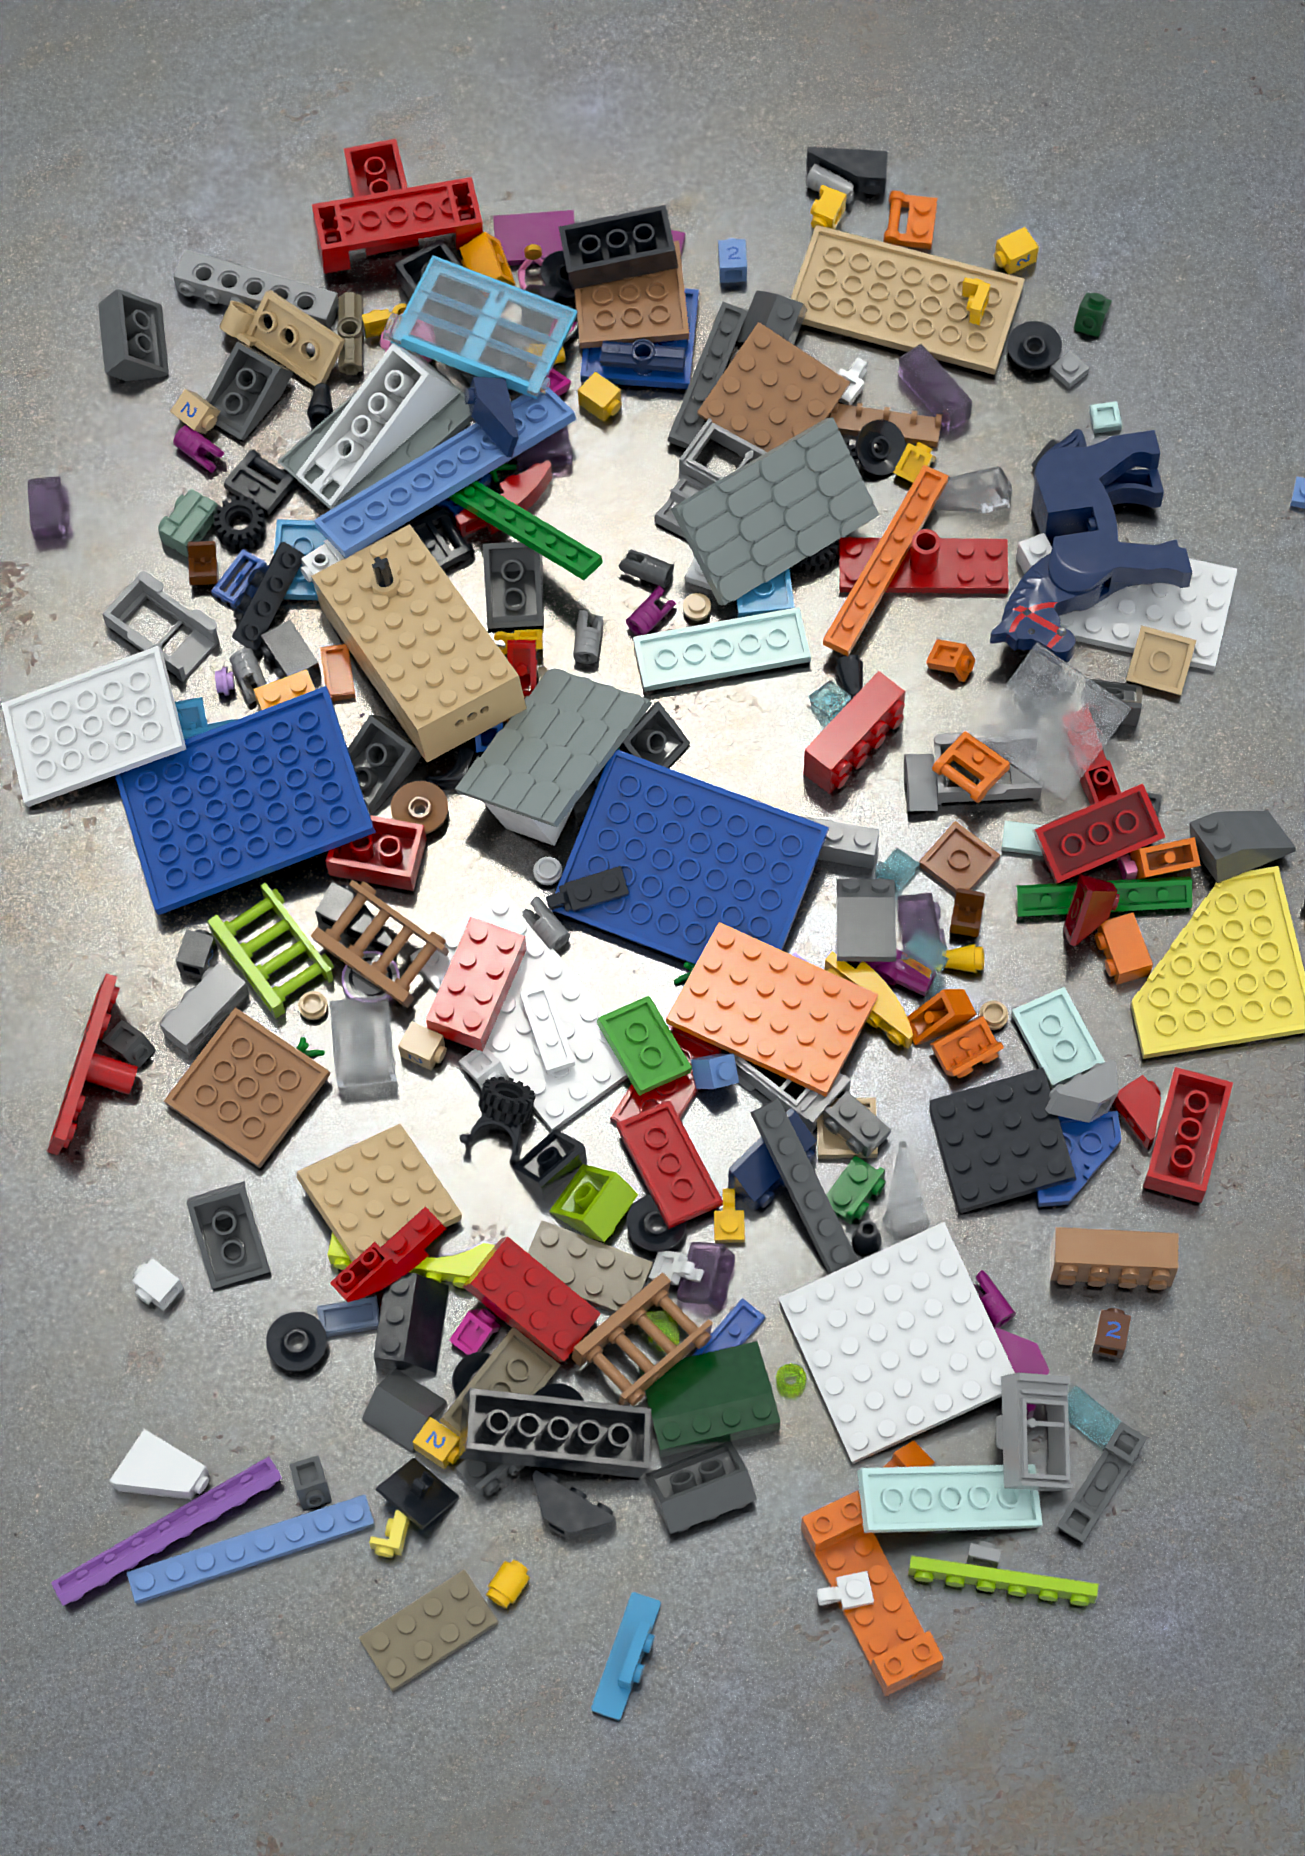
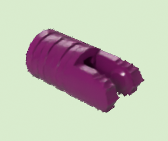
(196, 447)
(648, 614)
(994, 1302)

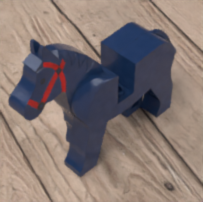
(1087, 562)

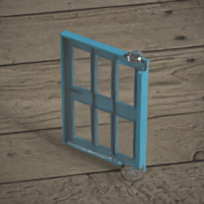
(482, 327)

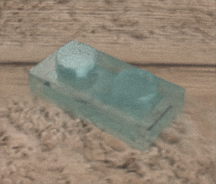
(1091, 1417)

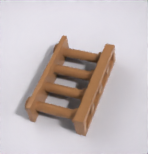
(377, 970)
(635, 1312)

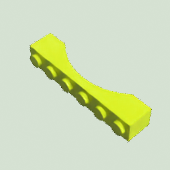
(449, 1268)

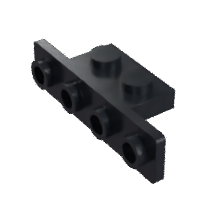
(264, 595)

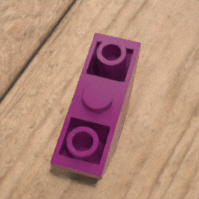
(1023, 1357)

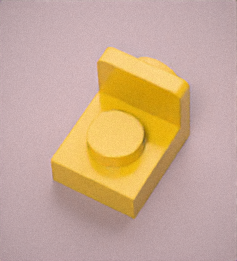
(978, 295)
(913, 460)

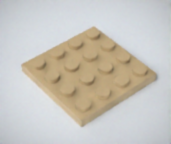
(375, 1190)

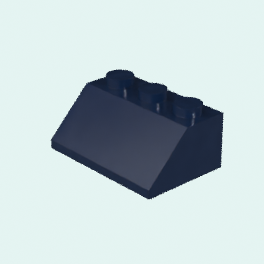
(755, 1172)

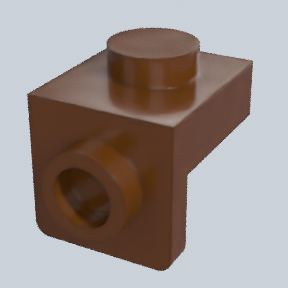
(202, 563)
(967, 912)

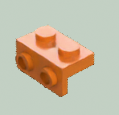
(966, 1047)

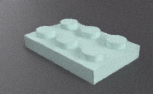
(1057, 1036)

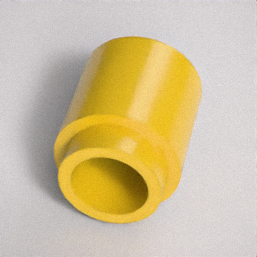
(508, 1583)

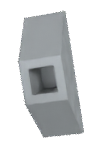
(1087, 1094)

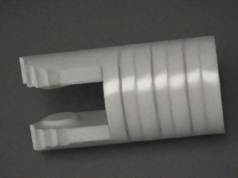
(821, 176)
(587, 639)
(247, 672)
(547, 926)

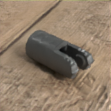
(647, 568)

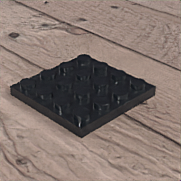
(1001, 1140)

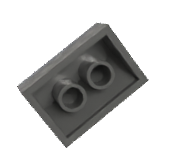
(132, 337)
(701, 1487)

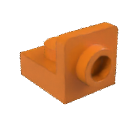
(951, 658)

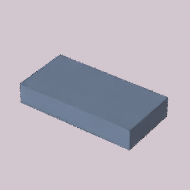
(349, 1317)

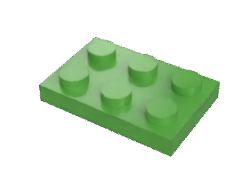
(644, 1045)

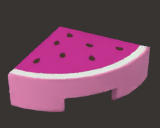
(1127, 868)

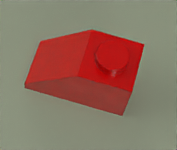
(1139, 1107)

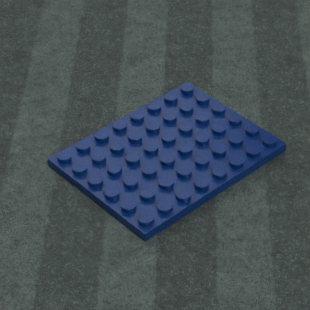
(244, 801)
(690, 859)

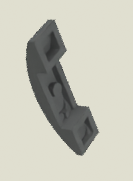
(1102, 1482)

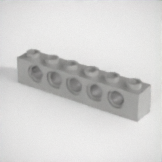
(247, 281)

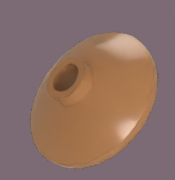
(420, 796)

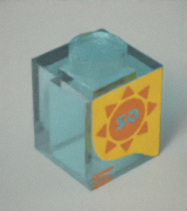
(925, 954)

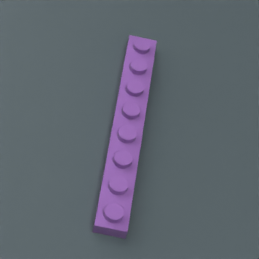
(166, 1530)

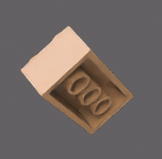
(1114, 1257)

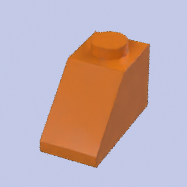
(940, 1015)

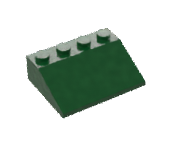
(712, 1400)

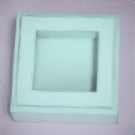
(1105, 417)

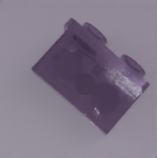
(718, 1265)

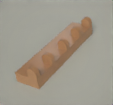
(913, 426)

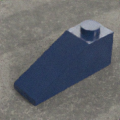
(493, 411)

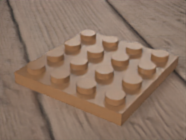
(634, 309)
(772, 391)
(247, 1087)

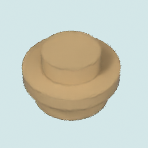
(696, 606)
(313, 1005)
(994, 1014)

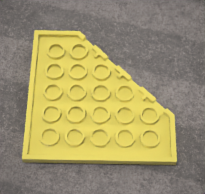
(1227, 973)

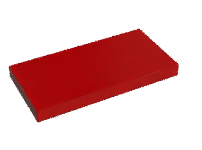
(679, 1091)
(669, 1164)

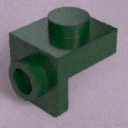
(1092, 314)

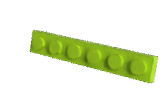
(1015, 1582)

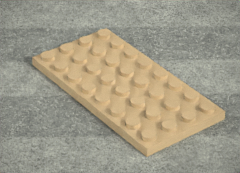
(903, 298)

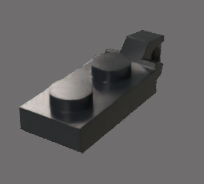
(590, 891)

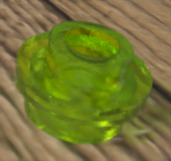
(790, 1369)

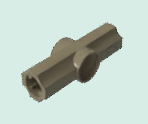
(350, 320)

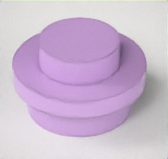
(224, 681)

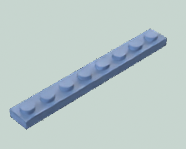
(250, 1549)

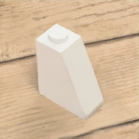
(159, 1470)

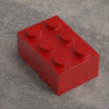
(383, 858)

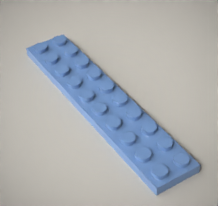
(437, 475)

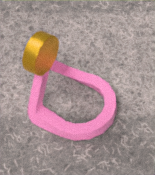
(531, 252)

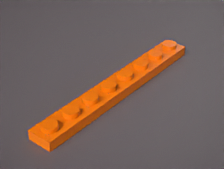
(885, 560)

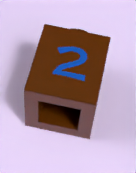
(1111, 1333)

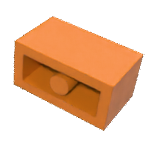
(1166, 858)
(1124, 949)

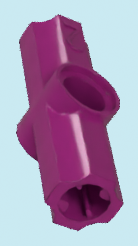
(901, 973)

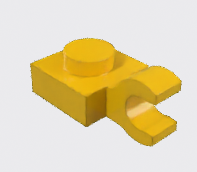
(376, 320)
(534, 634)
(729, 1222)

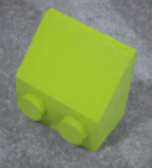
(594, 1202)

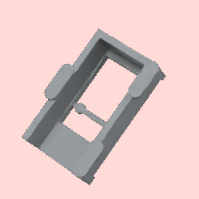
(710, 430)
(193, 648)
(1020, 786)
(808, 1104)
(1011, 1430)

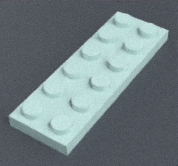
(721, 649)
(944, 1499)

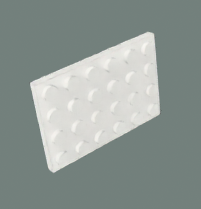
(1190, 612)
(93, 726)

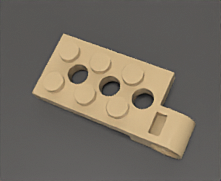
(249, 328)

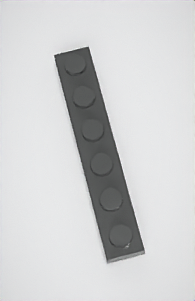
(707, 373)
(803, 1186)

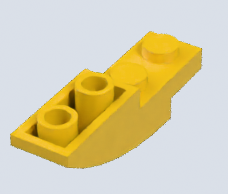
(887, 1011)

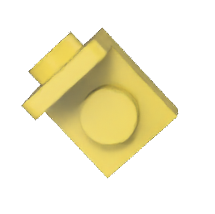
(396, 1531)

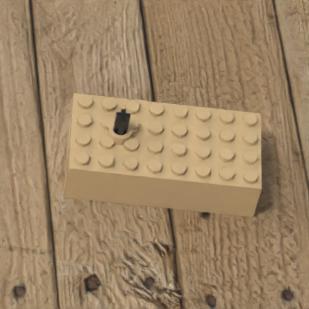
(419, 643)

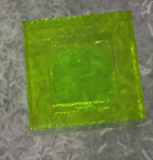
(665, 1324)

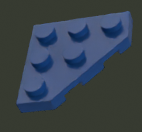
(1088, 1149)

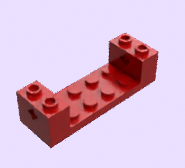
(395, 218)

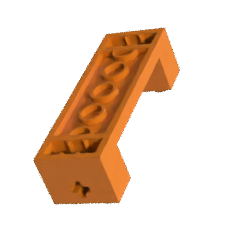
(884, 1630)

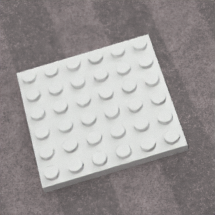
(898, 1342)

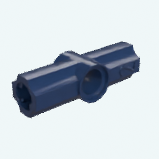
(627, 356)

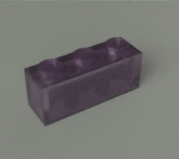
(935, 387)

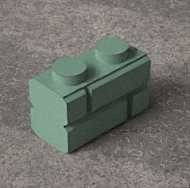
(188, 522)

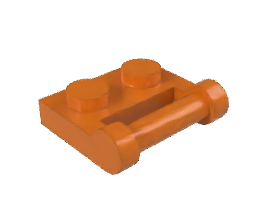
(919, 224)
(976, 759)

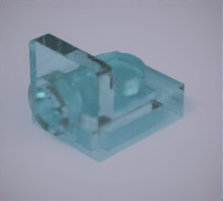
(829, 699)
(897, 867)

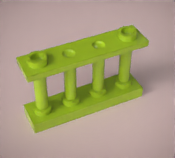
(257, 975)

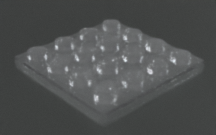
(1050, 721)

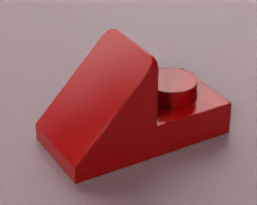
(523, 659)

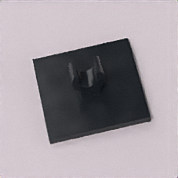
(417, 1493)

